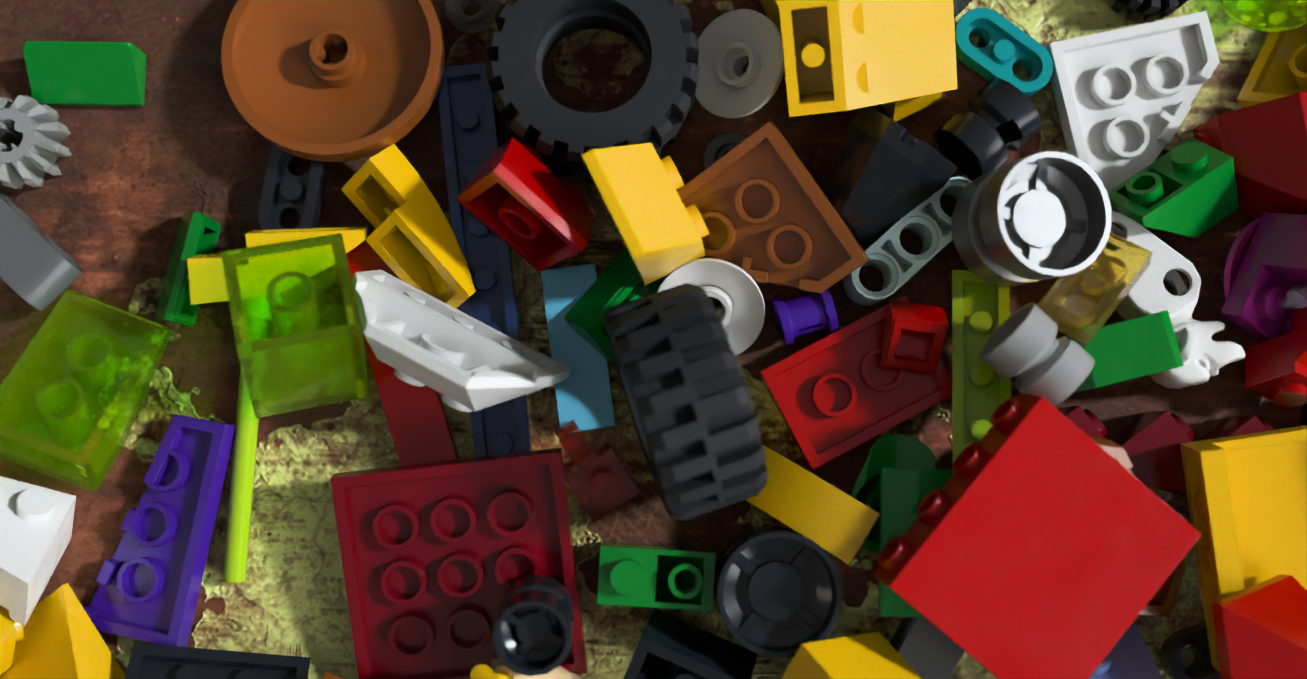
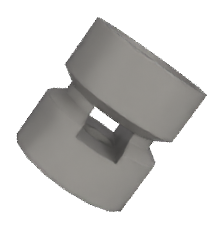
(1029, 349)

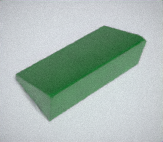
(85, 73)
(194, 236)
(614, 287)

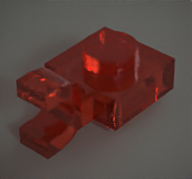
(597, 475)

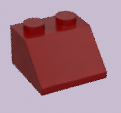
(529, 206)

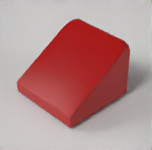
(913, 336)

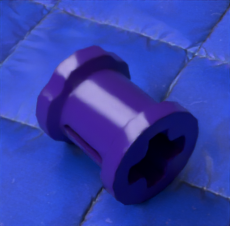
(804, 315)

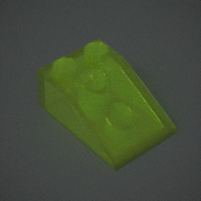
(78, 390)

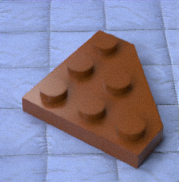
(772, 216)

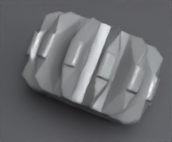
(39, 146)

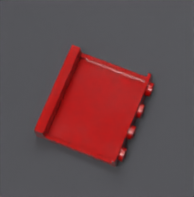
(1036, 547)

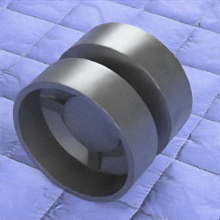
(1032, 220)

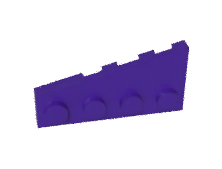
(160, 562)

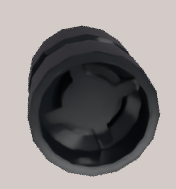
(995, 122)
(534, 625)

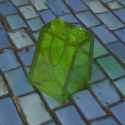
(296, 324)

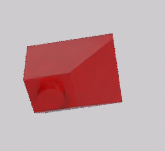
(1267, 153)
(1263, 631)

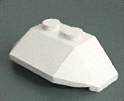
(446, 347)

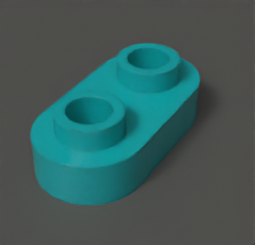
(1003, 48)

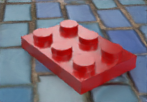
(842, 396)

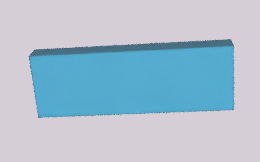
(587, 390)

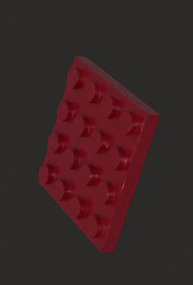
(438, 551)

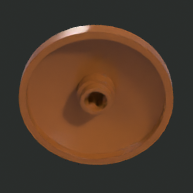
(333, 72)

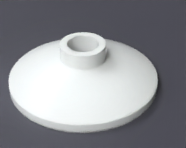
(724, 51)
(740, 297)

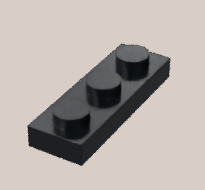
(176, 662)

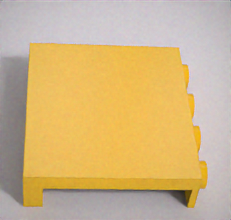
(1250, 509)

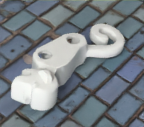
(1198, 351)

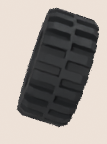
(562, 135)
(687, 400)

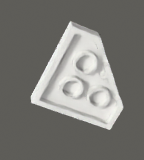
(1129, 90)

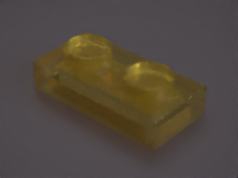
(1087, 298)

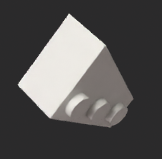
(33, 537)

